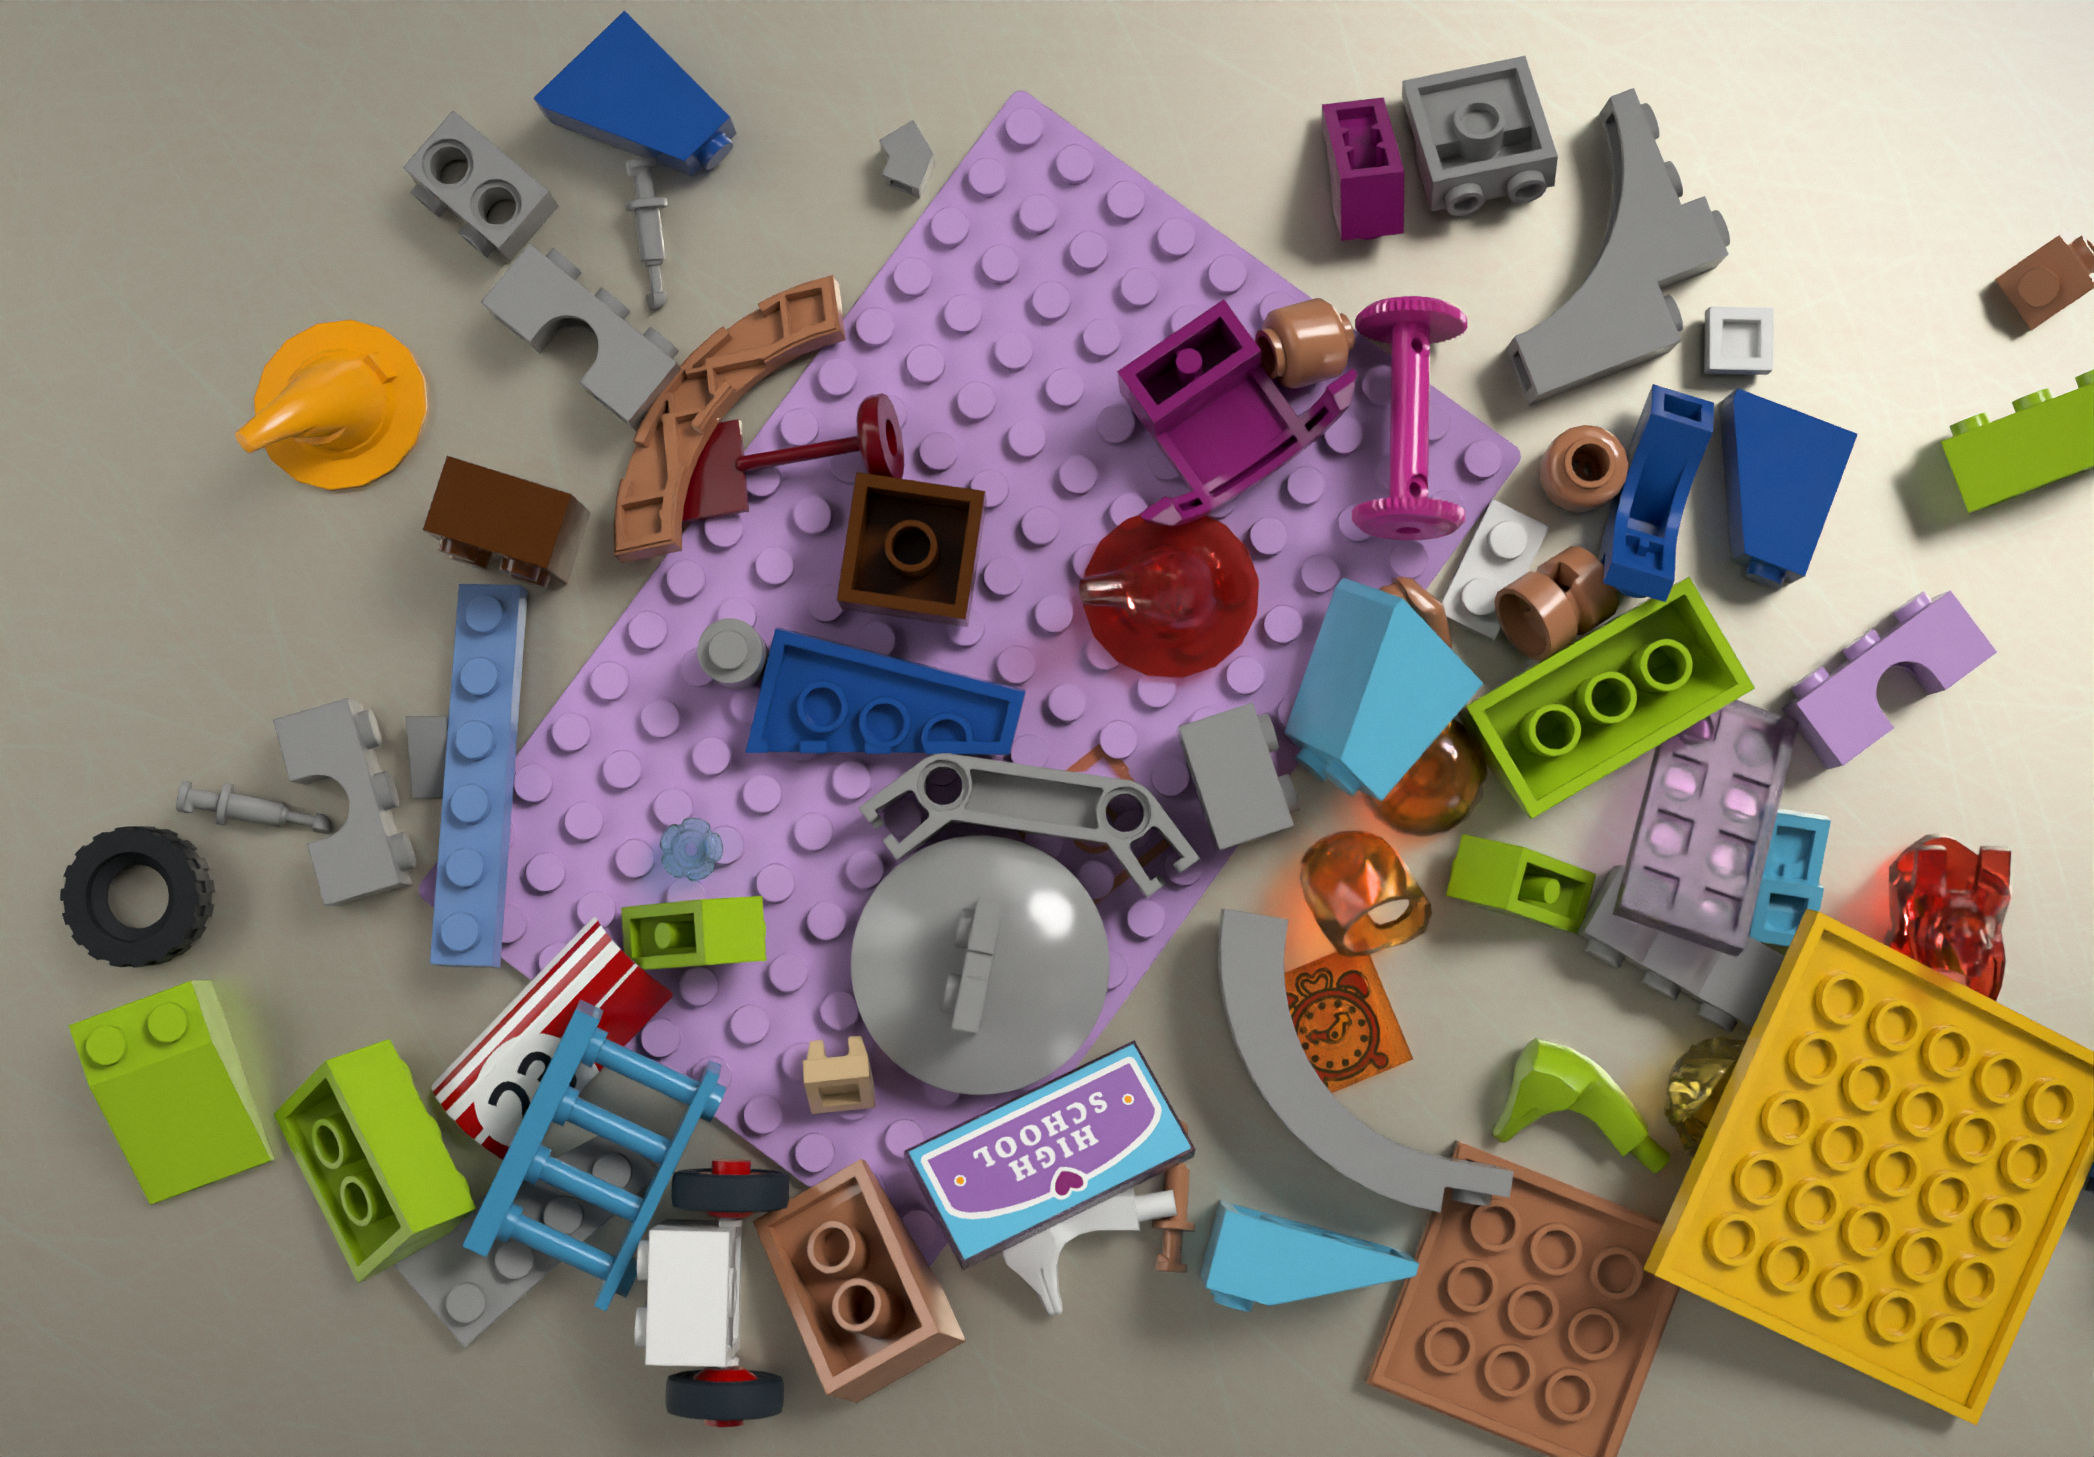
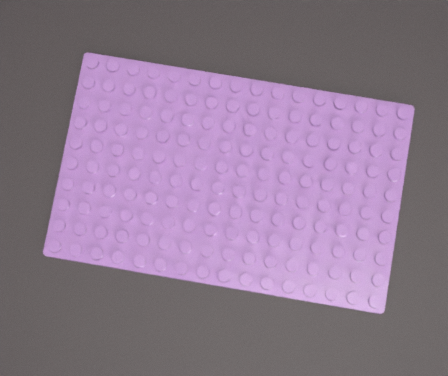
(1002, 363)

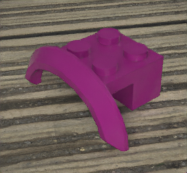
(1219, 413)

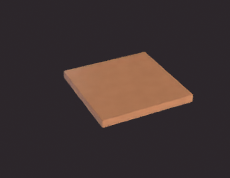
(1529, 1315)

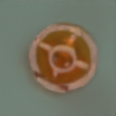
(1438, 788)

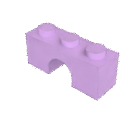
(1841, 709)

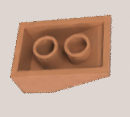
(857, 1284)

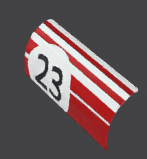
(502, 1068)

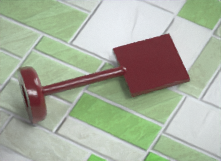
(719, 476)

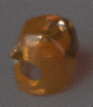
(1351, 875)

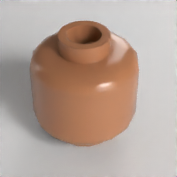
(1305, 343)
(1588, 448)

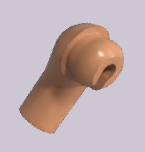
(1422, 603)

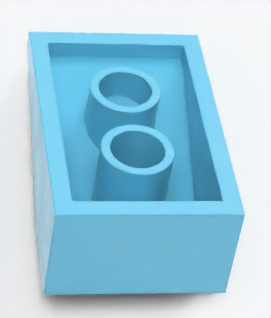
(1285, 1260)

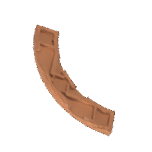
(698, 398)

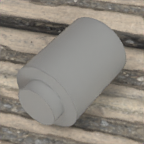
(732, 653)

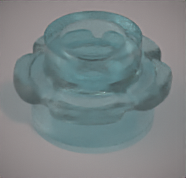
(678, 837)

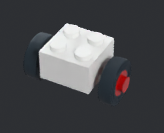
(696, 1294)

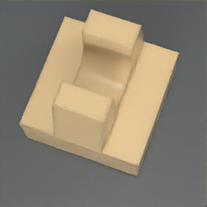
(839, 1081)

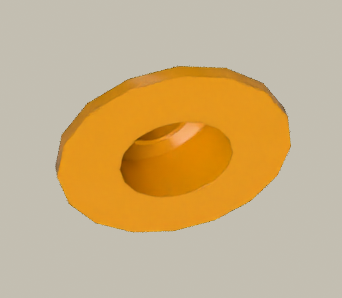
(338, 406)

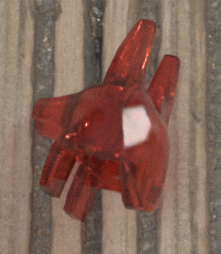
(1951, 909)

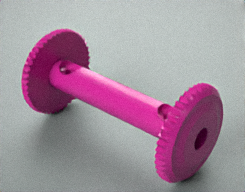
(1411, 327)

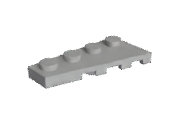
(476, 1290)

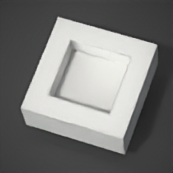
(1739, 340)

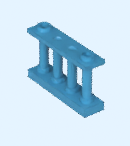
(560, 1103)

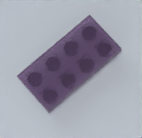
(1708, 827)

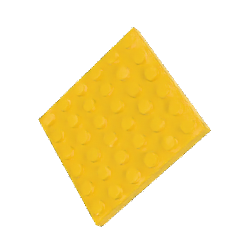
(1885, 1169)

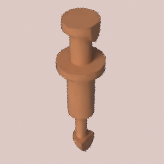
(1174, 1226)

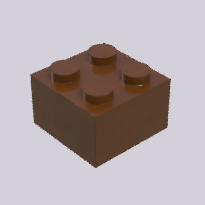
(506, 520)
(912, 549)

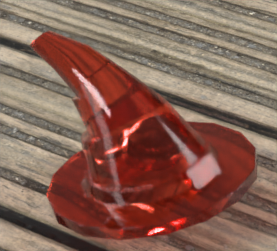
(1170, 595)

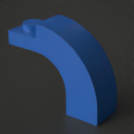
(1648, 510)

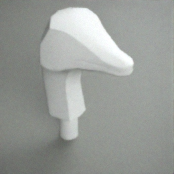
(1038, 1256)

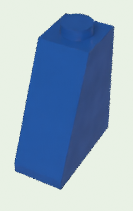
(638, 101)
(1778, 484)

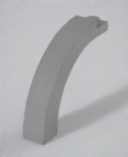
(1264, 1034)

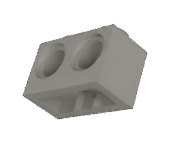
(488, 179)

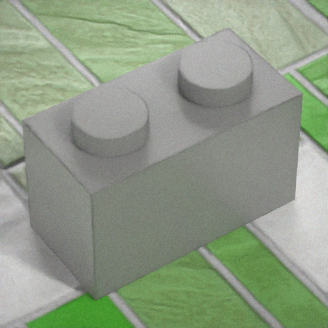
(1237, 776)

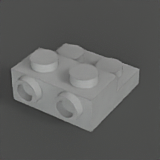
(1480, 136)

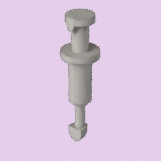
(648, 225)
(245, 808)

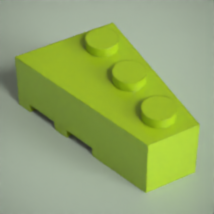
(2026, 449)

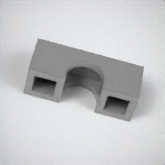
(542, 299)
(367, 852)

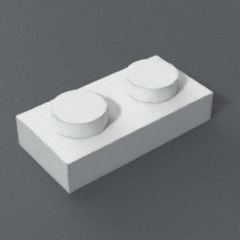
(1493, 559)

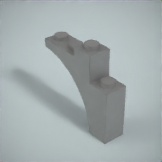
(1648, 245)

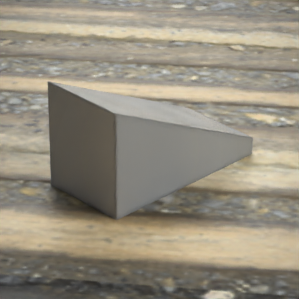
(427, 755)

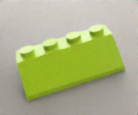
(1606, 699)

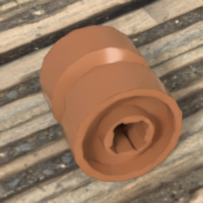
(1555, 603)

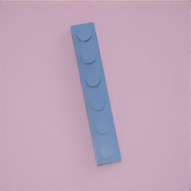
(479, 776)

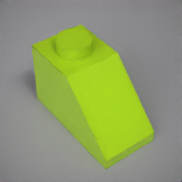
(1520, 883)
(695, 932)

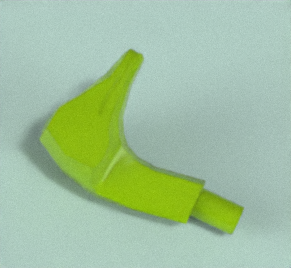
(1556, 1079)

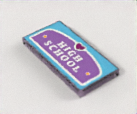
(1049, 1154)

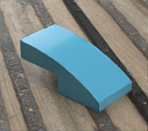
(1790, 876)

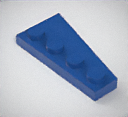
(859, 700)

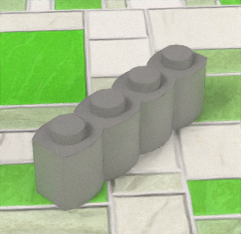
(1725, 985)

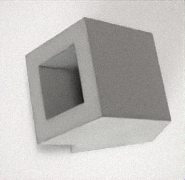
(908, 159)

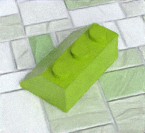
(374, 1158)

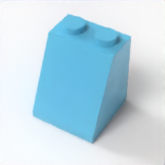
(1374, 692)

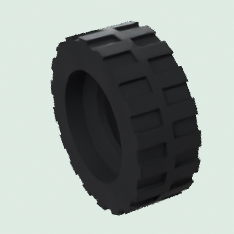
(88, 887)

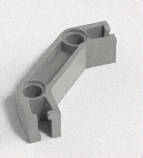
(1033, 803)

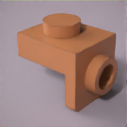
(2050, 278)

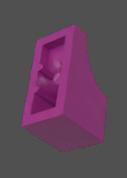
(1364, 169)

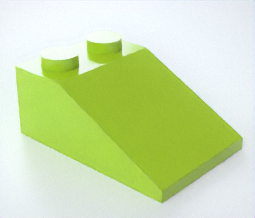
(173, 1089)

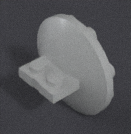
(980, 965)

